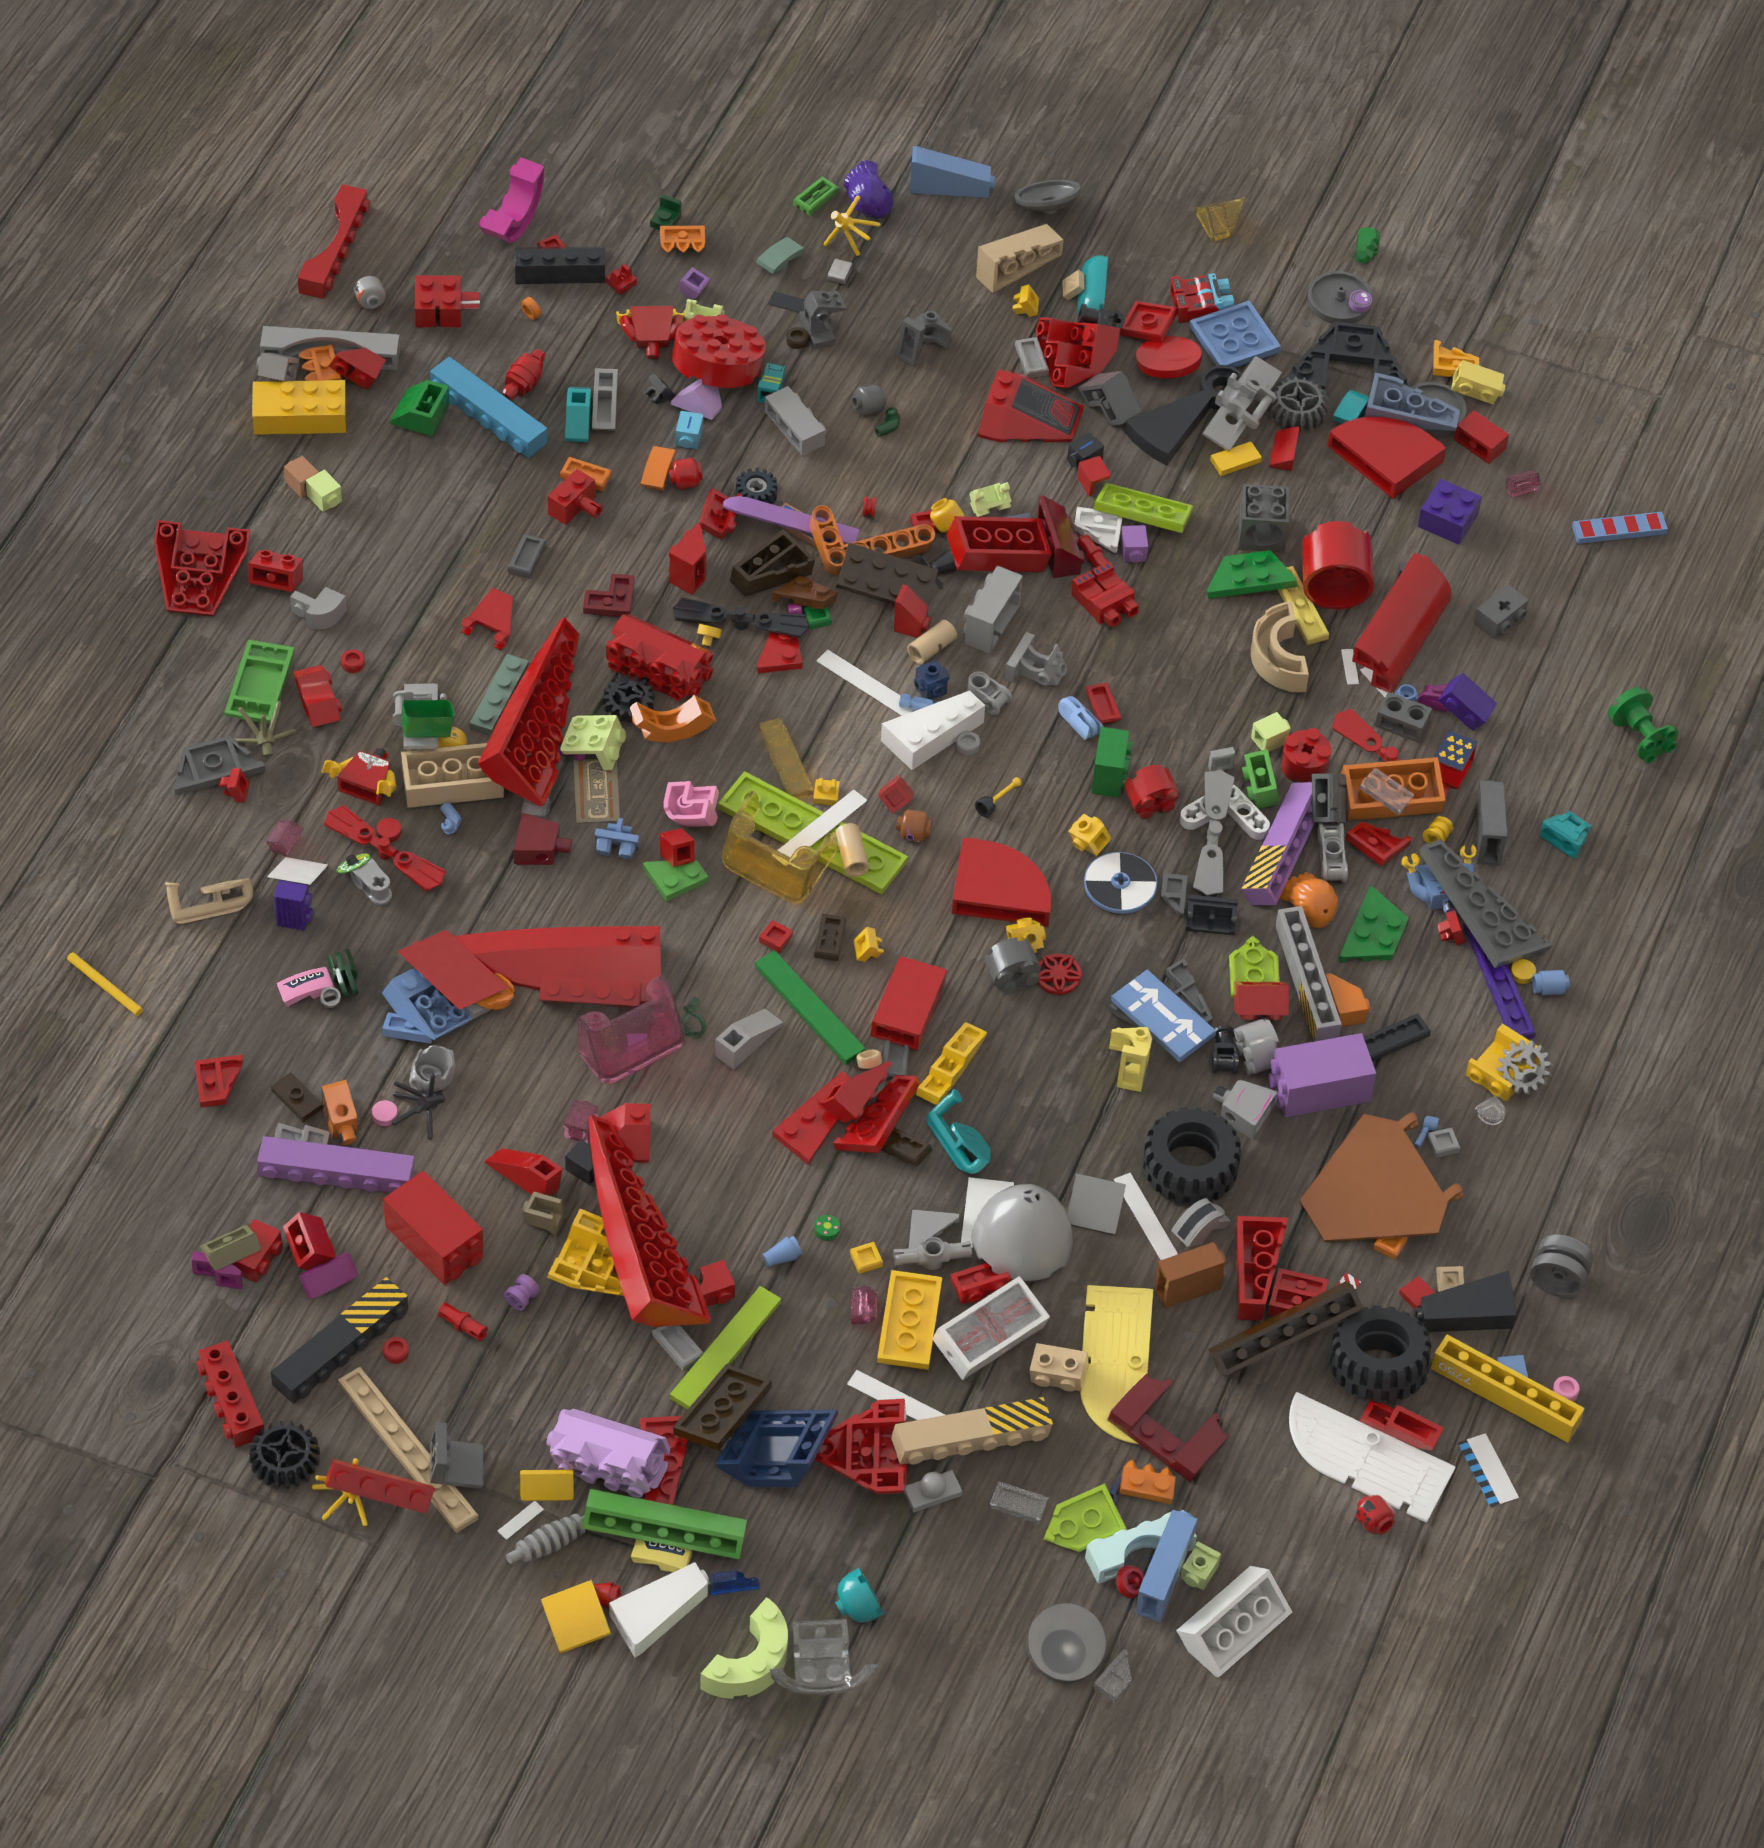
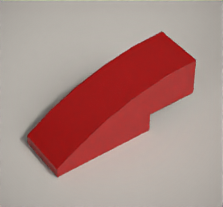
(1402, 1425)

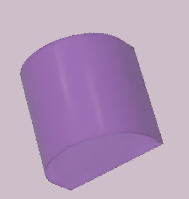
(693, 283)

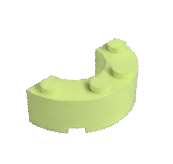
(751, 1673)

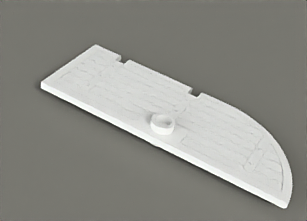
(1375, 1460)

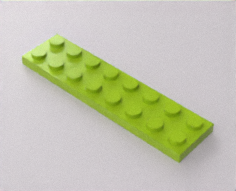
(786, 816)

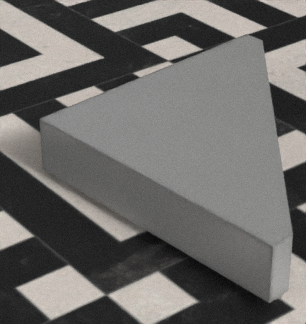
(929, 1224)

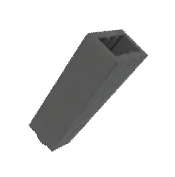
(1491, 822)

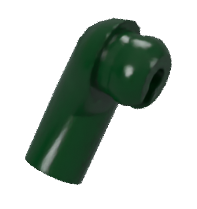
(891, 422)

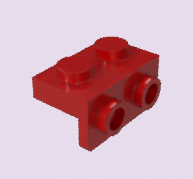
(715, 518)
(977, 1282)

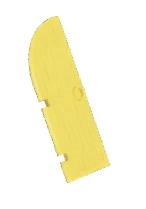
(1118, 1347)

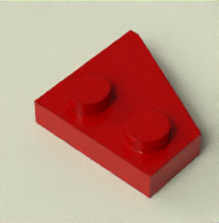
(780, 654)
(1377, 842)

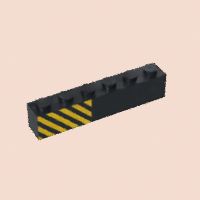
(340, 1340)

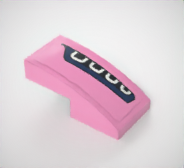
(305, 984)

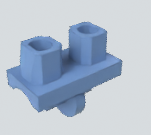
(617, 835)

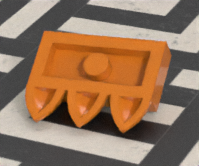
(682, 238)
(318, 363)
(1147, 1483)

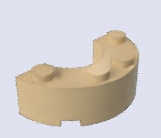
(1269, 658)

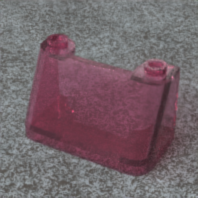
(633, 1039)

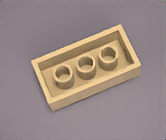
(446, 776)

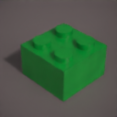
(1111, 762)

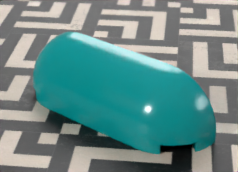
(1094, 283)

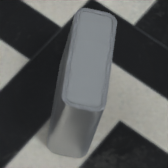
(839, 271)

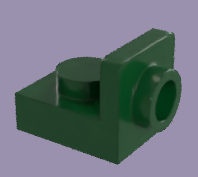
(667, 213)

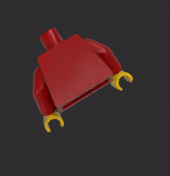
(651, 327)

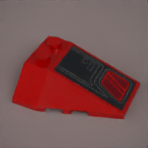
(1027, 410)

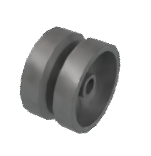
(1561, 1266)

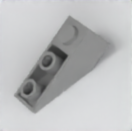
(745, 1037)

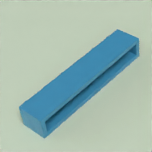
(490, 408)

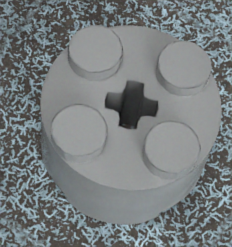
(1257, 1045)

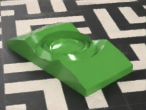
(260, 680)

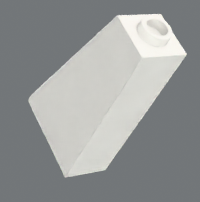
(658, 1606)

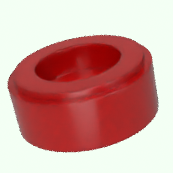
(352, 661)
(389, 828)
(395, 1350)

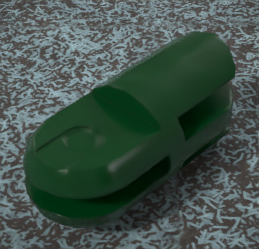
(345, 973)

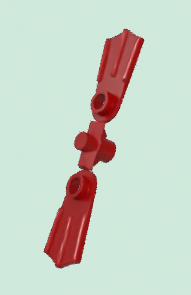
(1356, 730)
(417, 869)

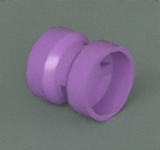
(521, 1292)

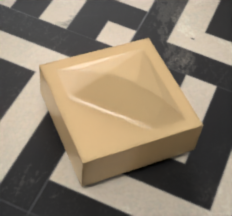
(1073, 285)
(1449, 1277)

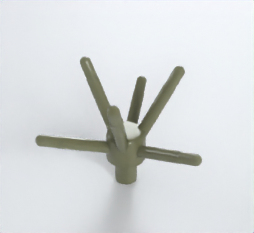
(264, 737)

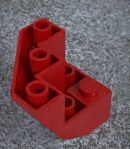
(1075, 349)

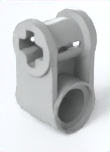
(988, 692)
(373, 882)

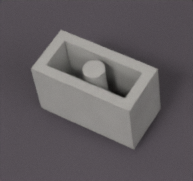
(277, 366)

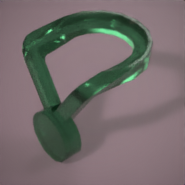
(690, 1010)

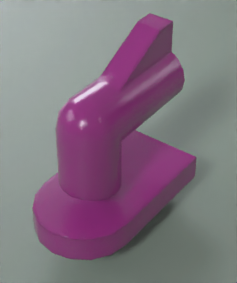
(1431, 695)

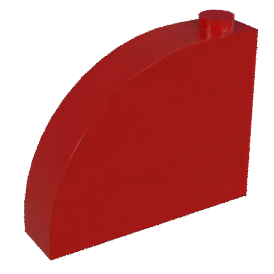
(1387, 451)
(999, 884)

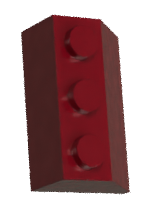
(1065, 557)

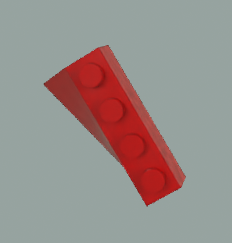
(1256, 1256)

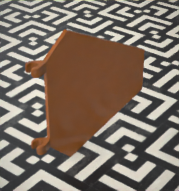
(1377, 1186)

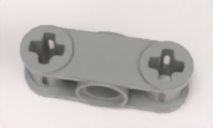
(1332, 852)

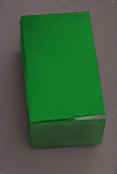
(427, 718)

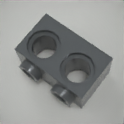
(1403, 717)

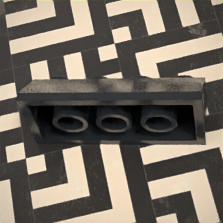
(559, 265)

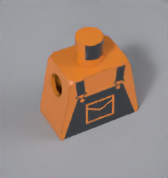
(340, 1111)

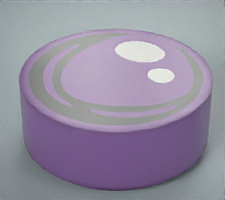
(1360, 301)

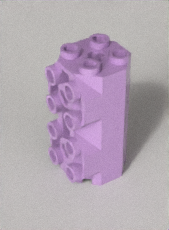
(610, 1450)

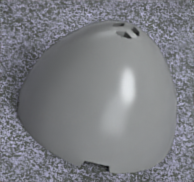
(1023, 1233)

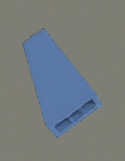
(948, 175)
(1166, 1565)

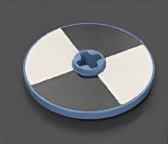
(1137, 879)

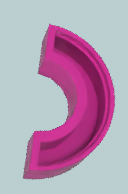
(518, 204)

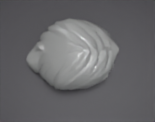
(435, 1061)

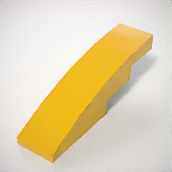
(952, 1063)

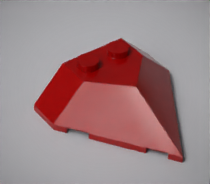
(864, 1448)

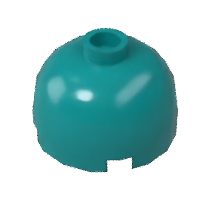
(858, 1598)

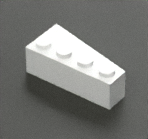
(932, 729)

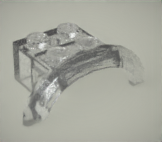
(821, 1660)

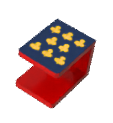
(1455, 758)

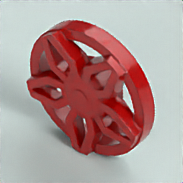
(1059, 974)

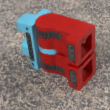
(1199, 296)

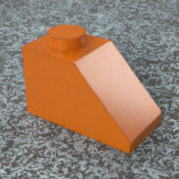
(1348, 1000)

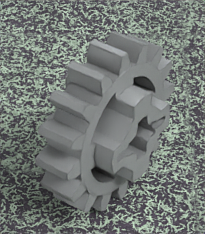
(1527, 1057)

